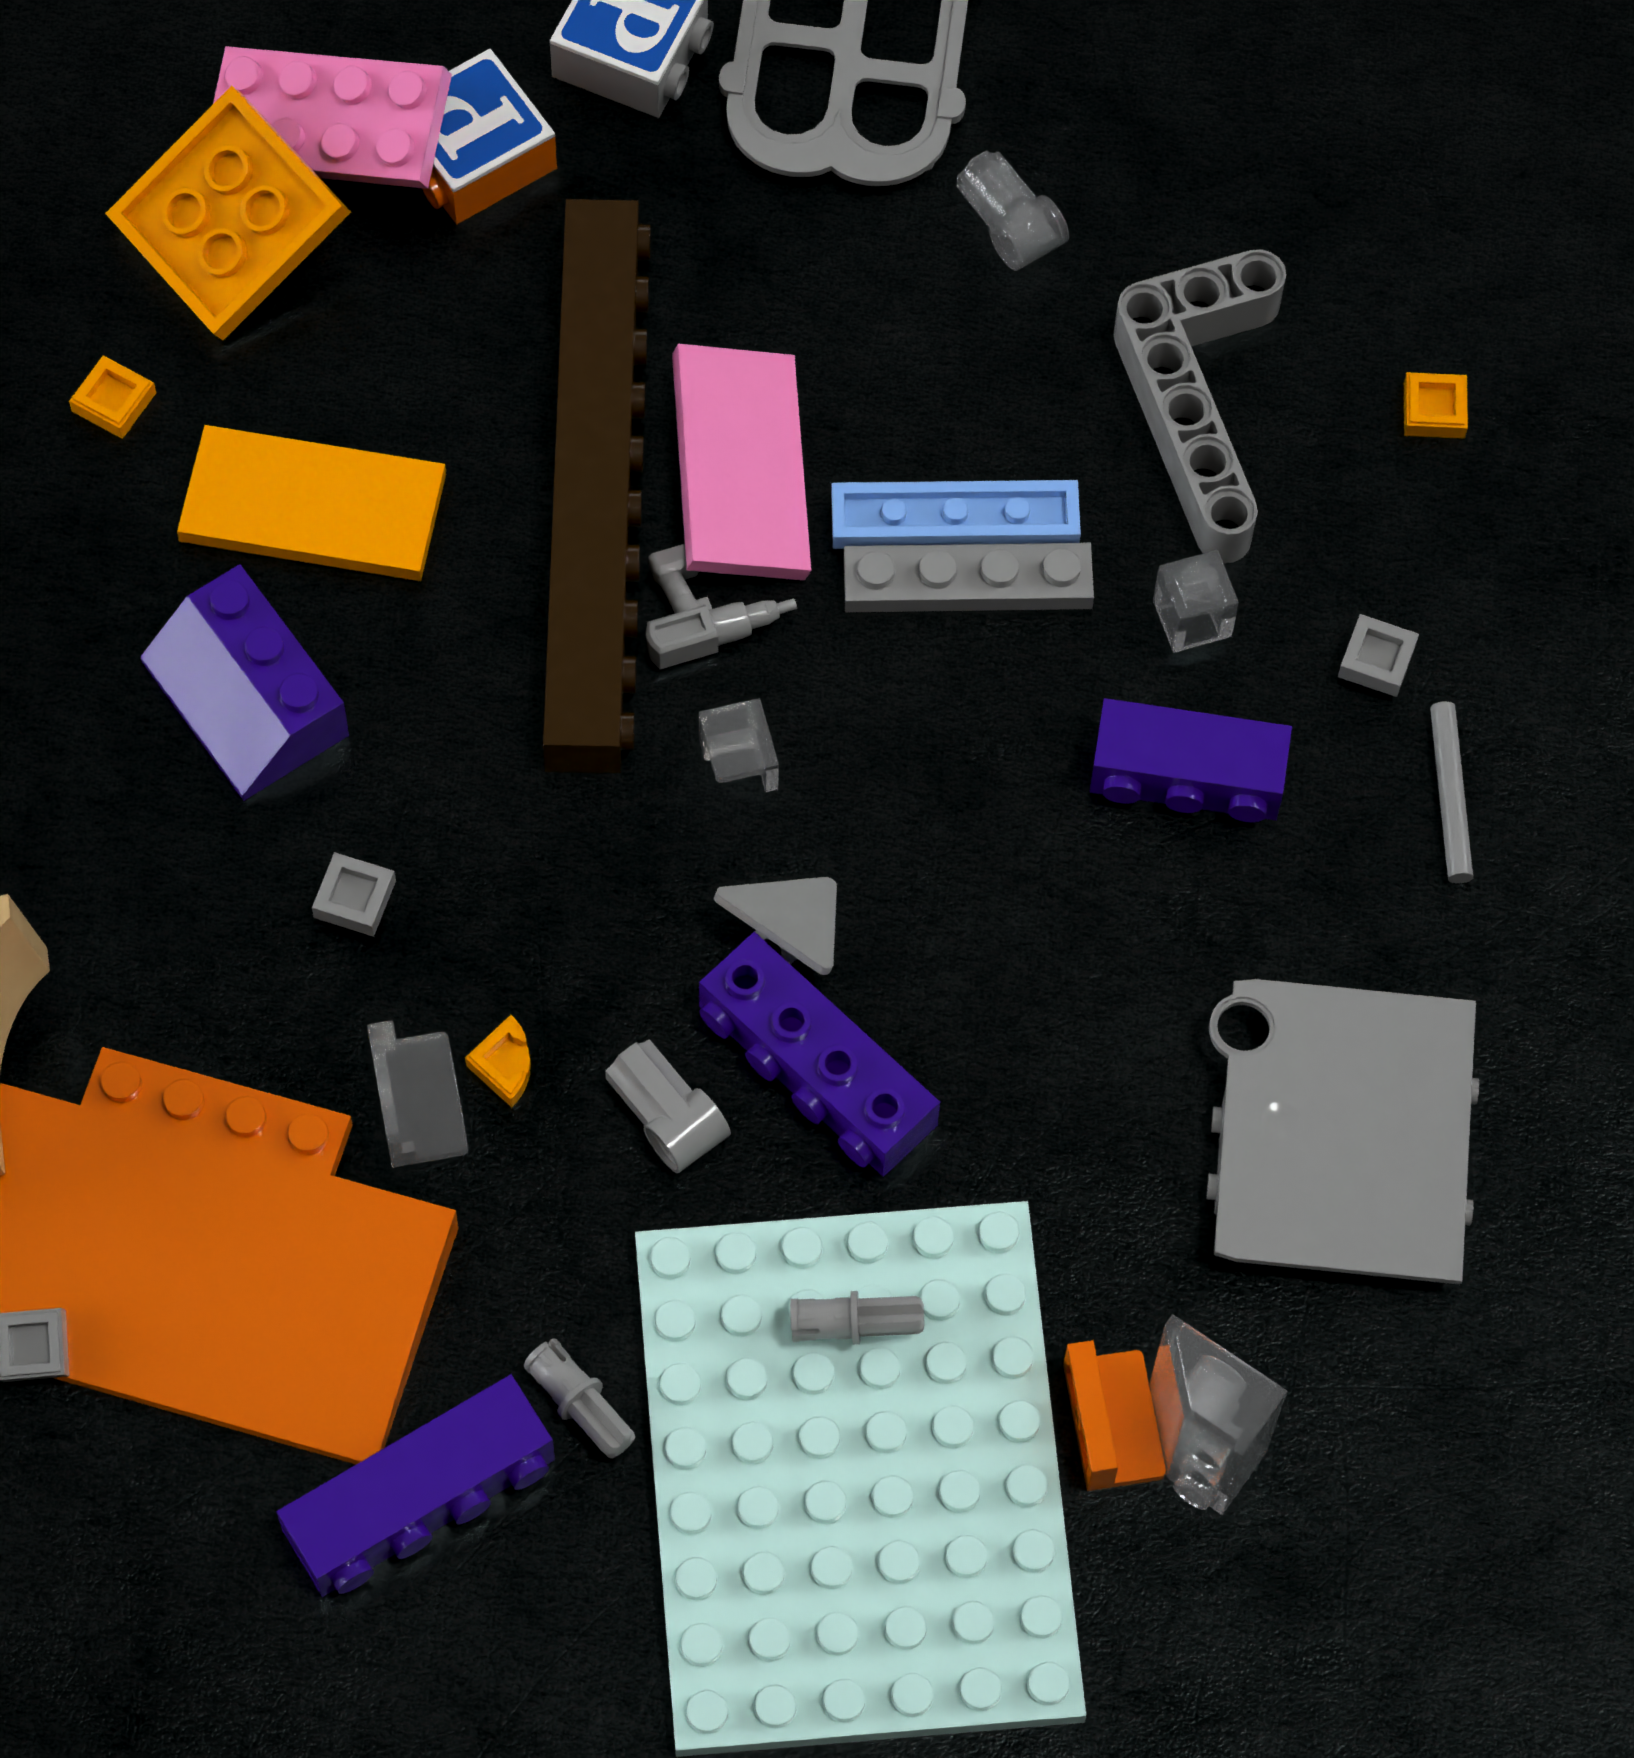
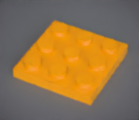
(227, 213)

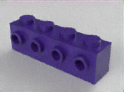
(817, 1055)

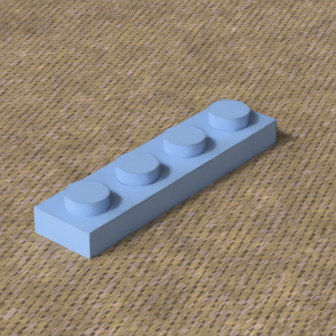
(955, 512)

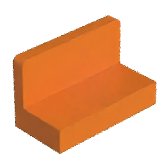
(1113, 1417)

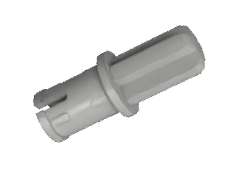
(855, 1317)
(579, 1397)

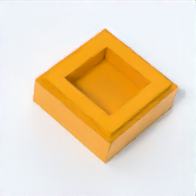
(112, 397)
(1435, 405)

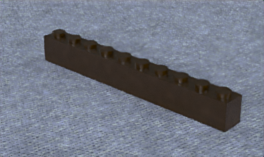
(593, 488)

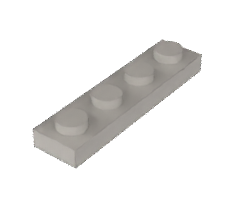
(968, 577)

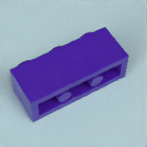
(1190, 760)

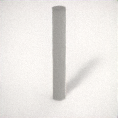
(1451, 792)

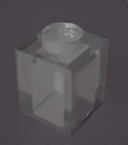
(1195, 601)

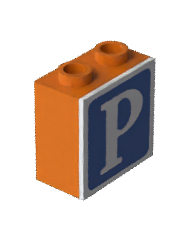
(487, 140)

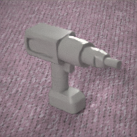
(695, 626)

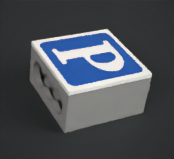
(630, 48)

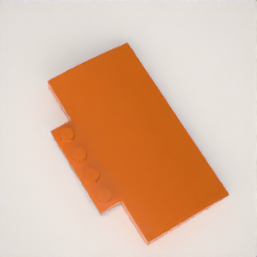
(217, 1254)

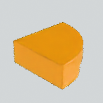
(503, 1061)

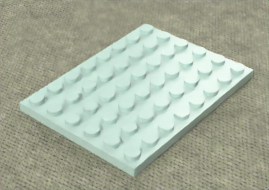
(862, 1522)

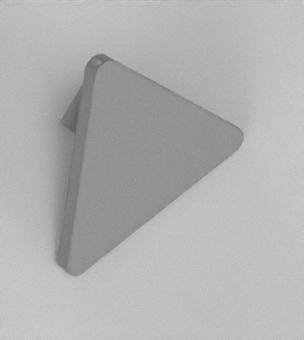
(791, 914)

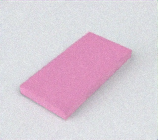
(741, 462)

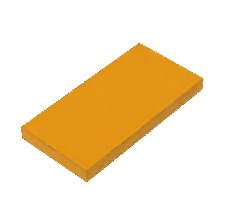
(312, 502)

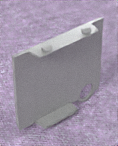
(1346, 1132)

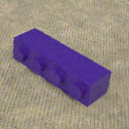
(417, 1487)

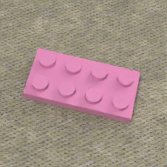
(346, 113)

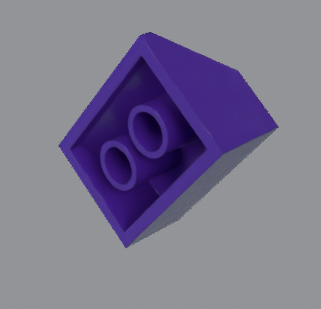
(244, 683)

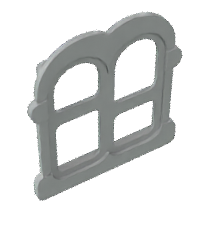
(835, 141)

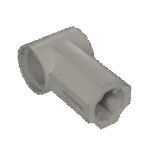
(675, 1119)

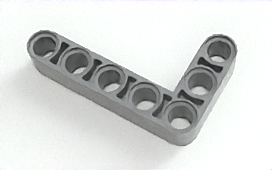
(1185, 392)

